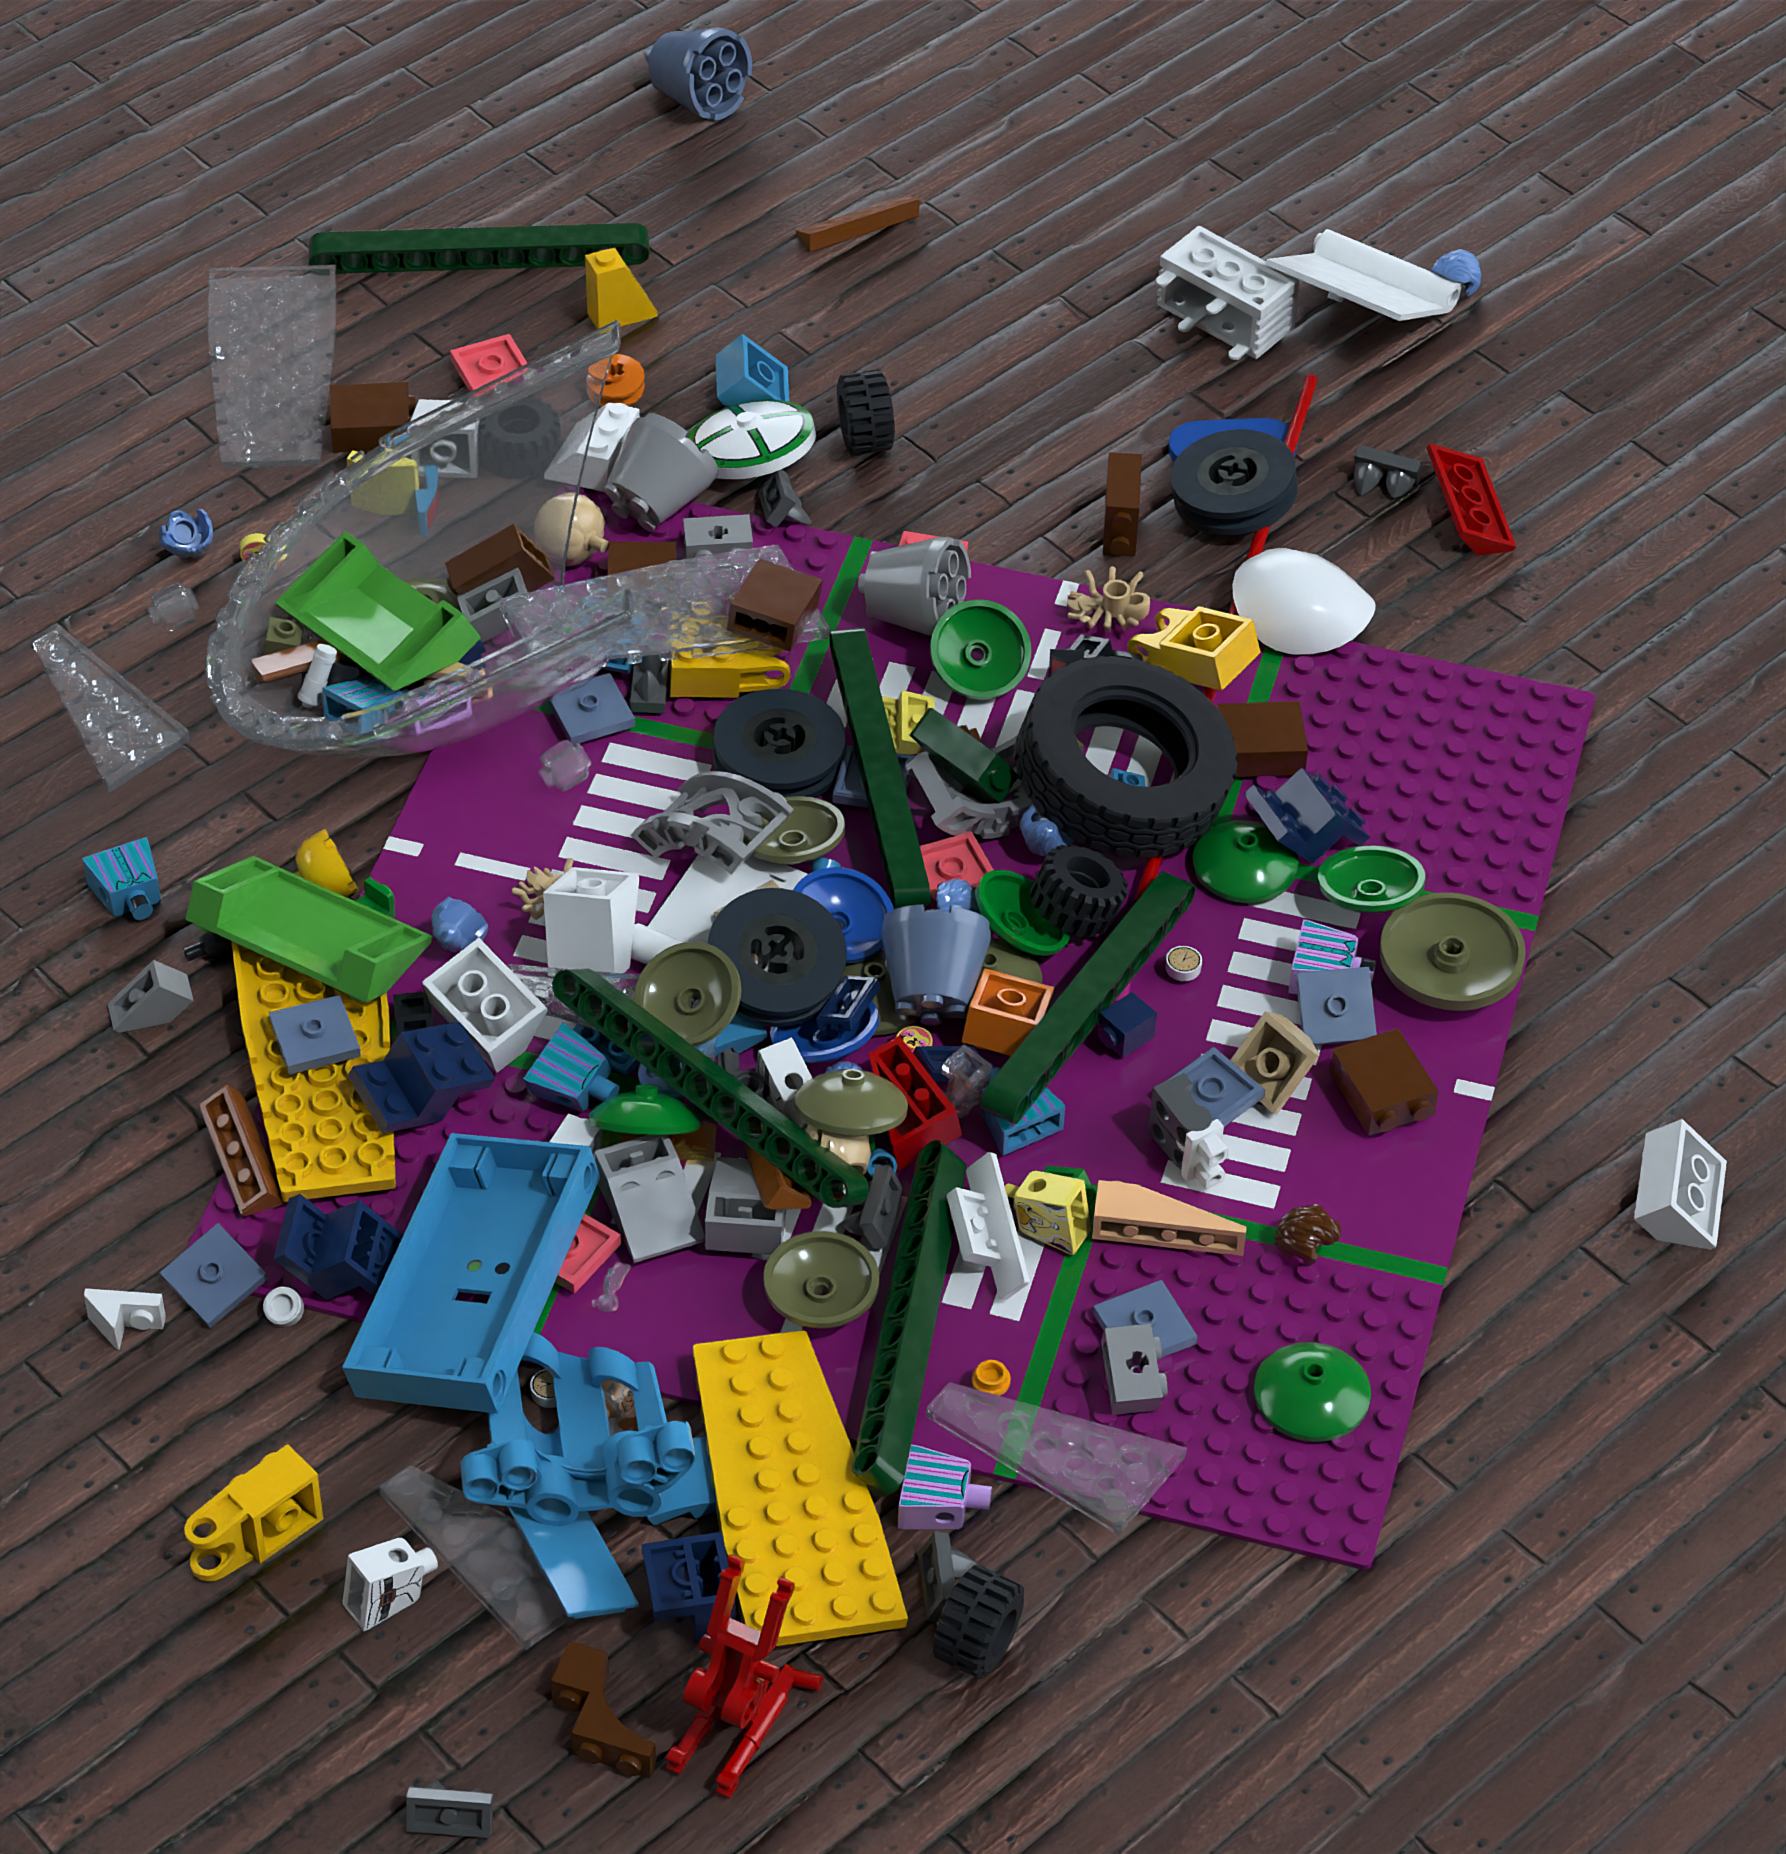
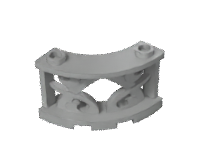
(961, 813)
(715, 835)

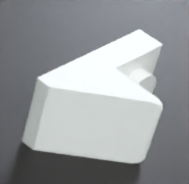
(115, 1310)

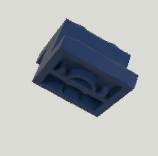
(1308, 814)
(421, 1077)
(336, 1248)
(686, 1578)

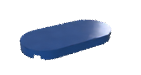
(1192, 431)

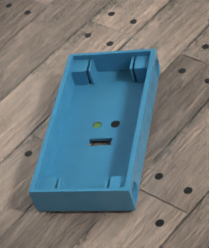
(486, 1225)

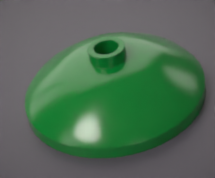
(994, 634)
(1244, 862)
(1371, 879)
(1006, 903)
(645, 1113)
(1309, 1405)

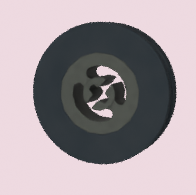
(1235, 503)
(781, 721)
(790, 987)

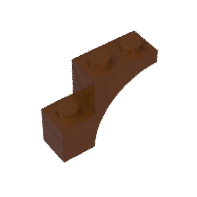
(597, 1732)

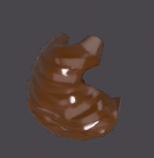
(1304, 1230)

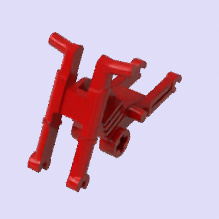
(738, 1679)

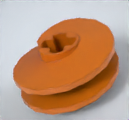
(623, 382)

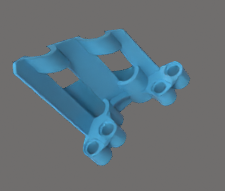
(580, 1461)

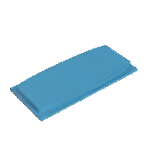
(577, 1565)

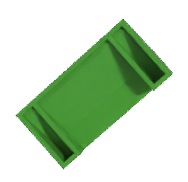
(376, 616)
(306, 927)

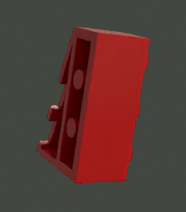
(929, 1111)

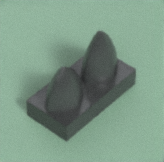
(1374, 464)
(781, 501)
(649, 685)
(879, 1208)
(938, 1571)
(449, 1811)

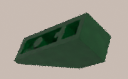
(964, 757)

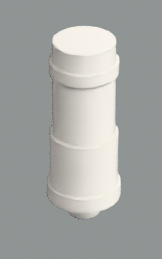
(316, 678)

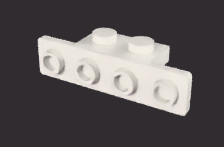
(987, 1226)

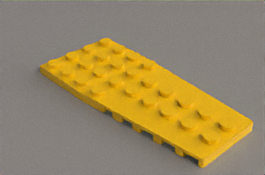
(315, 1117)
(792, 1492)

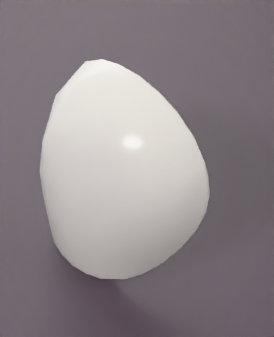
(1300, 601)

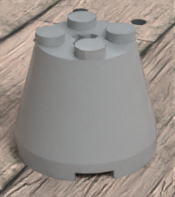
(657, 471)
(915, 582)

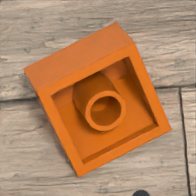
(1005, 1011)

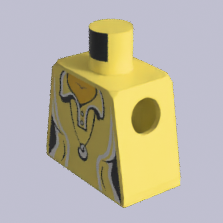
(1052, 1209)

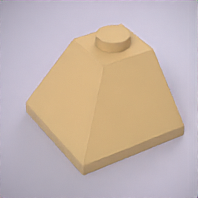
(1276, 1058)

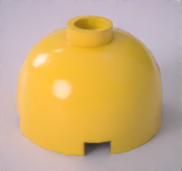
(323, 864)

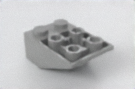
(648, 1196)
(737, 1214)

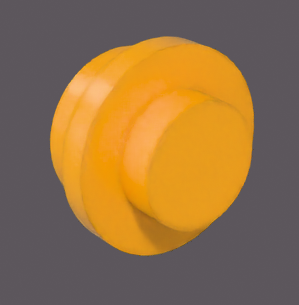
(991, 1377)

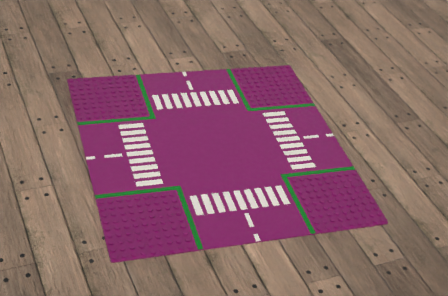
(1437, 761)

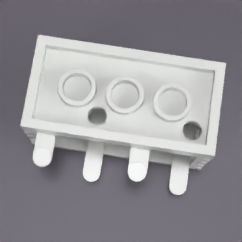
(1227, 293)

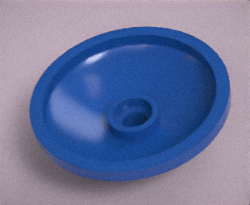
(856, 905)
(828, 1044)

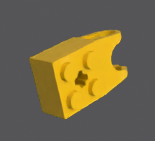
(1200, 645)
(726, 673)
(256, 1514)

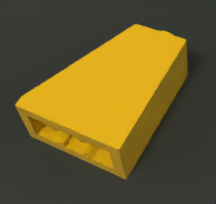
(614, 291)

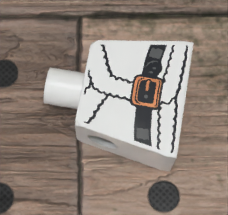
(783, 1075)
(384, 1580)

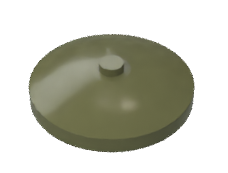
(1452, 951)

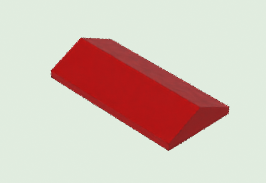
(1472, 500)

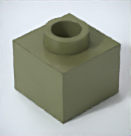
(282, 635)

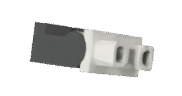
(1187, 1132)

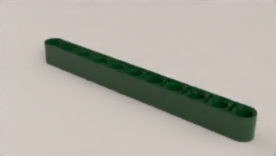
(476, 247)
(879, 769)
(1089, 994)
(723, 1090)
(908, 1321)

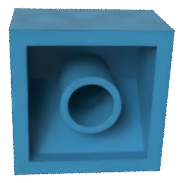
(749, 374)

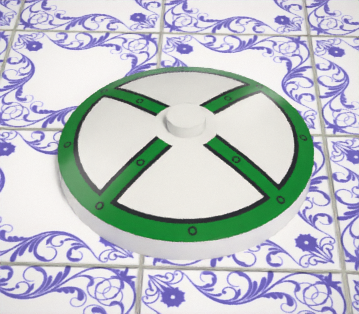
(755, 437)

